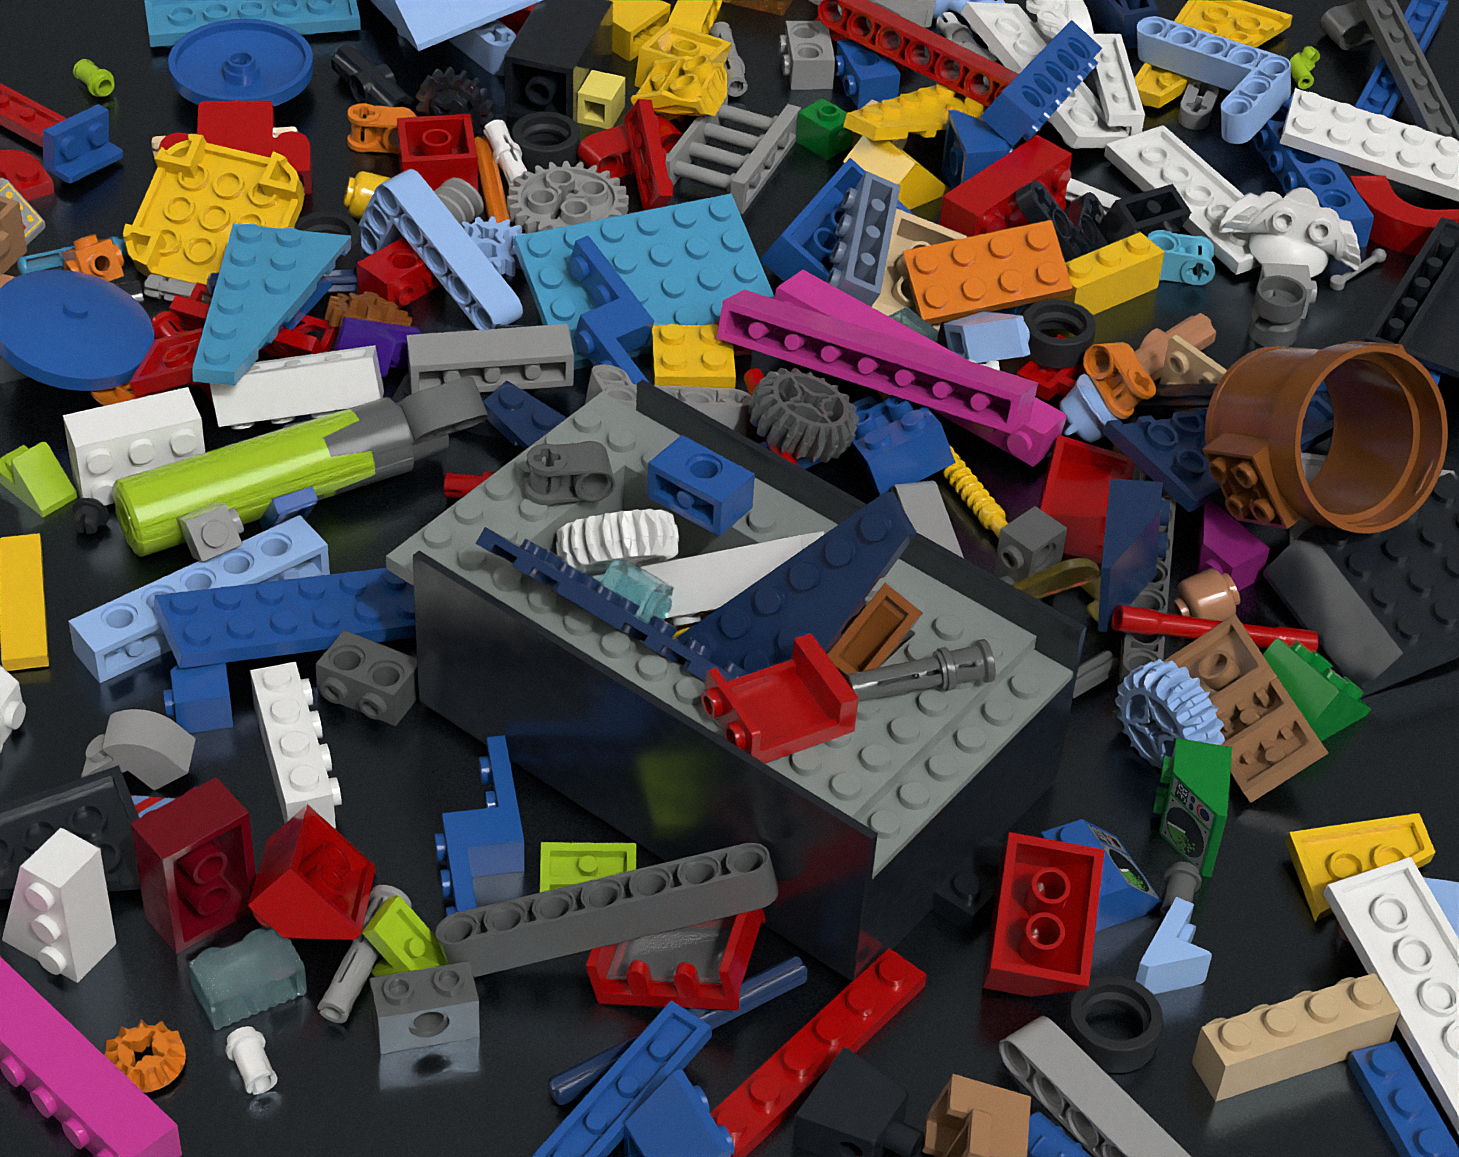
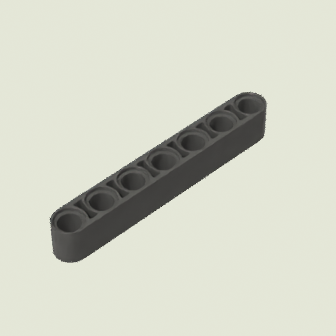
(610, 909)

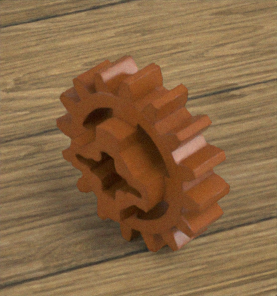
(365, 307)

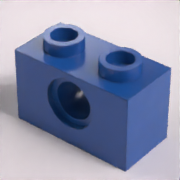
(865, 73)
(700, 485)

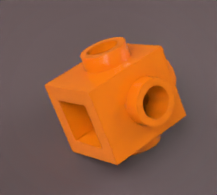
(89, 249)

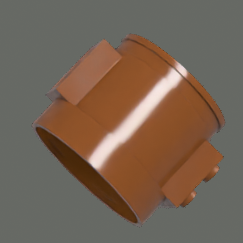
(1383, 443)

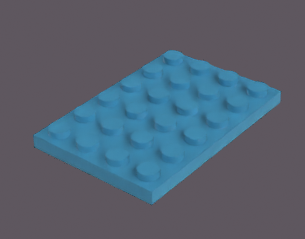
(671, 258)

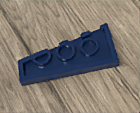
(520, 415)

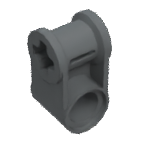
(1346, 26)
(572, 473)

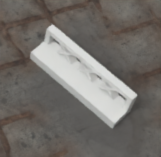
(1117, 85)

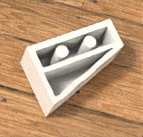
(62, 907)

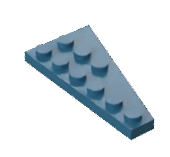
(260, 286)

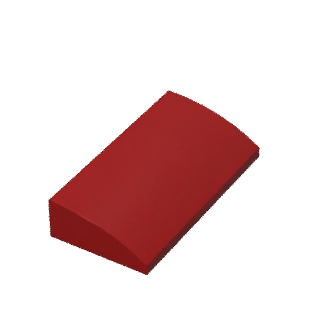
(1078, 493)

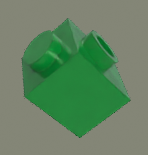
(822, 129)

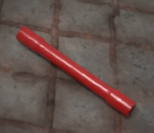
(1151, 622)

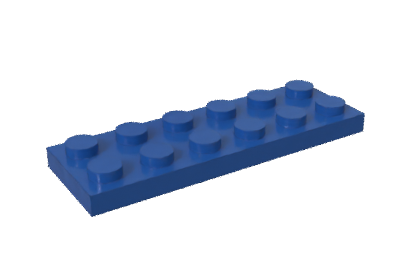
(285, 616)

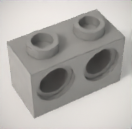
(807, 55)

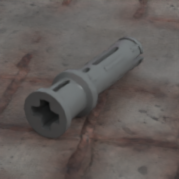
(944, 675)

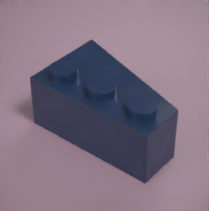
(1121, 16)

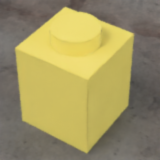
(601, 99)

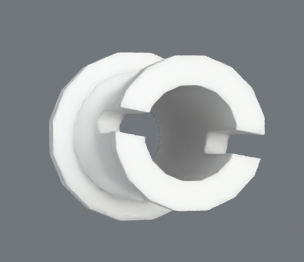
(246, 1049)

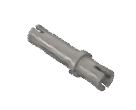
(734, 64)

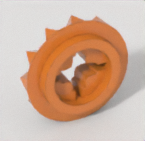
(152, 1071)

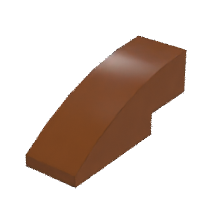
(875, 632)

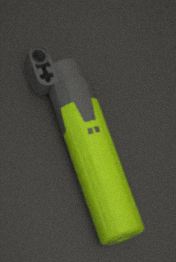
(325, 453)

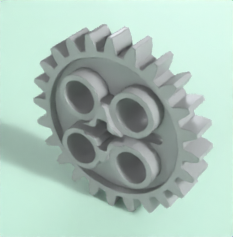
(564, 197)

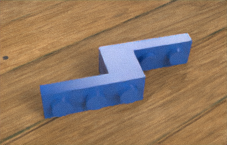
(618, 322)
(482, 839)

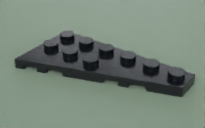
(92, 808)

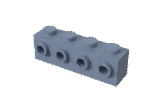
(864, 238)

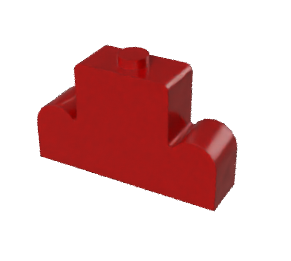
(251, 129)

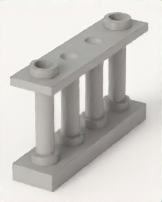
(752, 168)

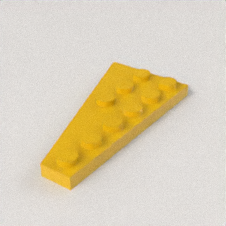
(1225, 18)

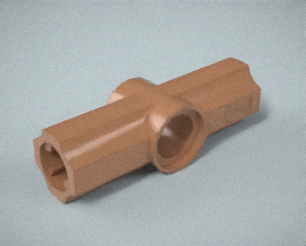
(1195, 330)

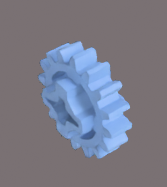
(496, 242)

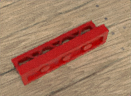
(287, 342)

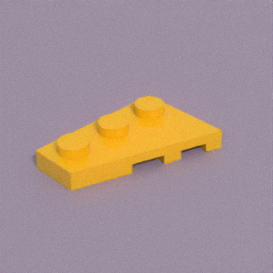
(1354, 848)

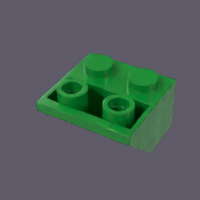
(1317, 690)

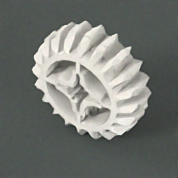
(632, 536)

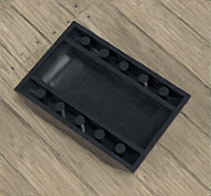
(1426, 305)
(1379, 598)

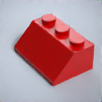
(312, 881)
(1043, 917)

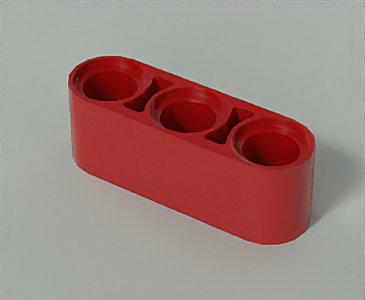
(612, 150)

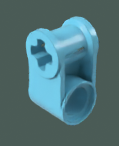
(1182, 256)

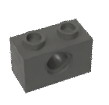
(425, 1007)

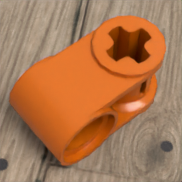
(377, 128)
(1118, 377)

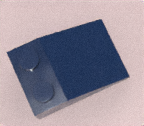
(1131, 543)

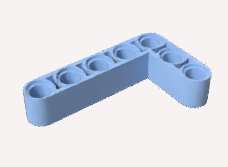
(1256, 77)
(412, 210)

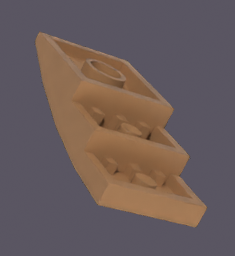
(1258, 714)

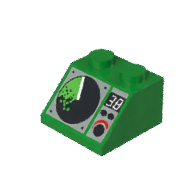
(1194, 800)

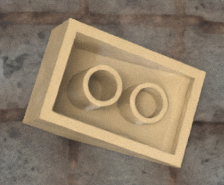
(907, 234)

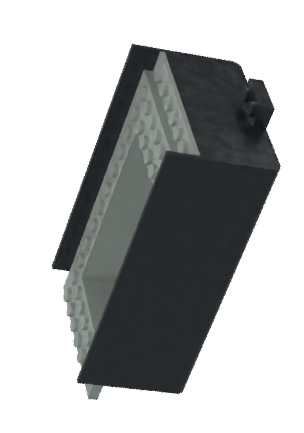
(855, 827)

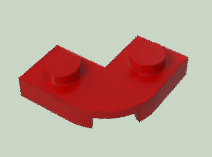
(25, 174)

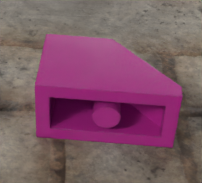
(1229, 548)

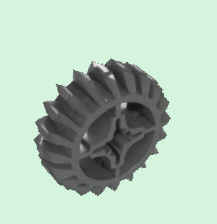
(803, 415)

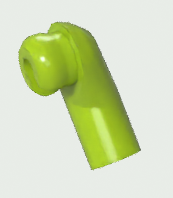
(1301, 66)

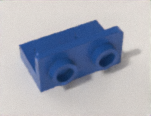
(79, 145)

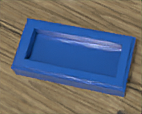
(287, 507)

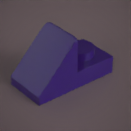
(387, 337)

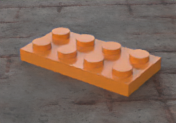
(987, 272)

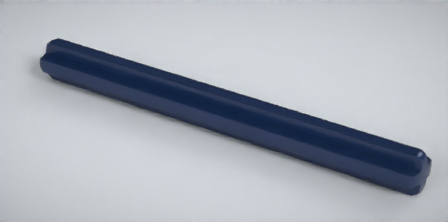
(753, 992)

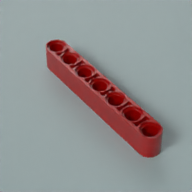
(912, 45)

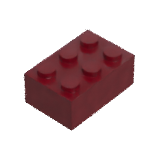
(195, 864)

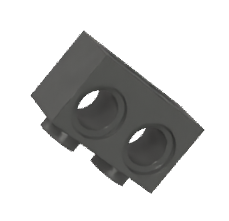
(1029, 546)
(368, 678)

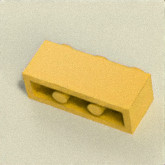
(1115, 273)

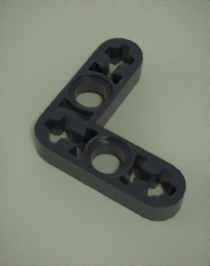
(1077, 230)

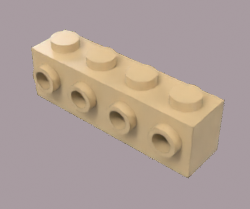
(1293, 1036)

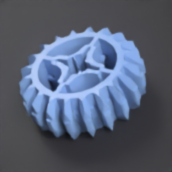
(1163, 705)

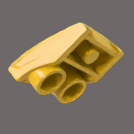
(685, 86)

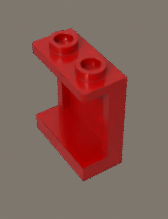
(784, 704)

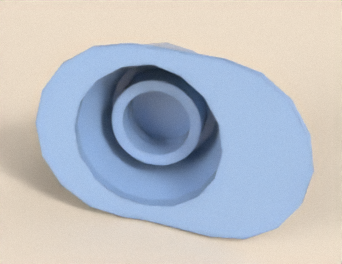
(1085, 411)

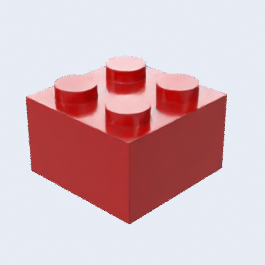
(438, 148)

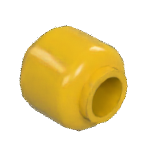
(359, 192)

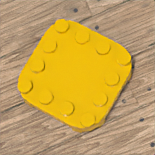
(197, 200)

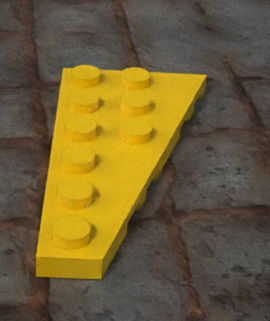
(915, 113)

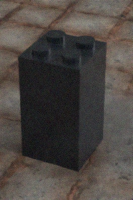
(556, 56)

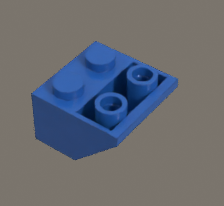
(899, 444)
(676, 1124)

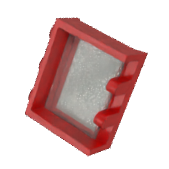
(687, 965)

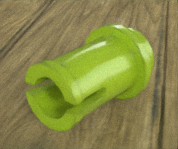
(98, 81)

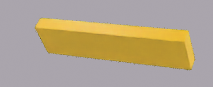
(22, 603)

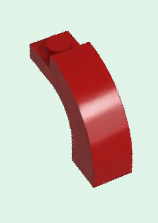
(1396, 222)

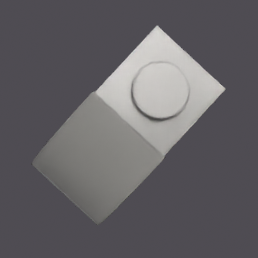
(145, 745)

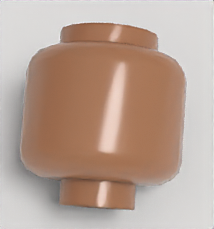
(1207, 596)

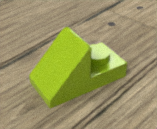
(36, 478)
(402, 939)

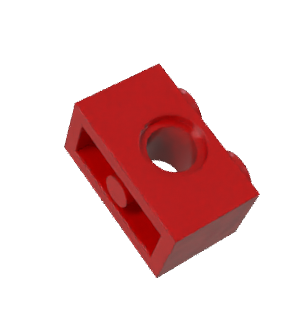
(396, 274)

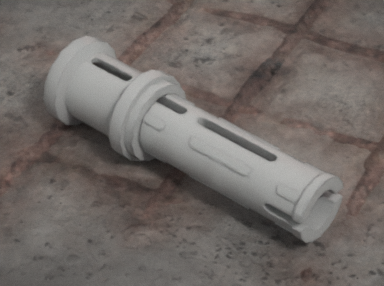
(356, 963)

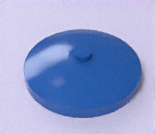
(241, 62)
(72, 330)

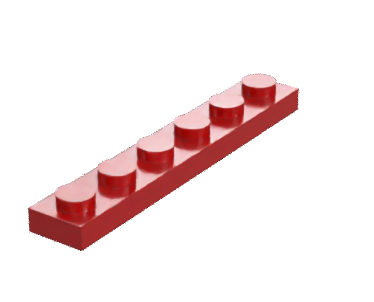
(799, 1064)

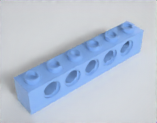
(127, 628)

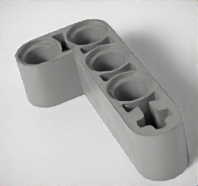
(722, 404)

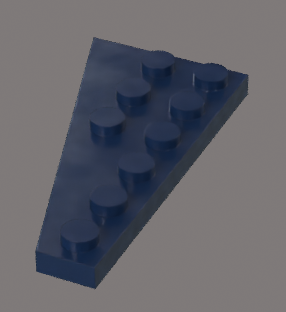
(1174, 455)
(808, 592)
(605, 604)

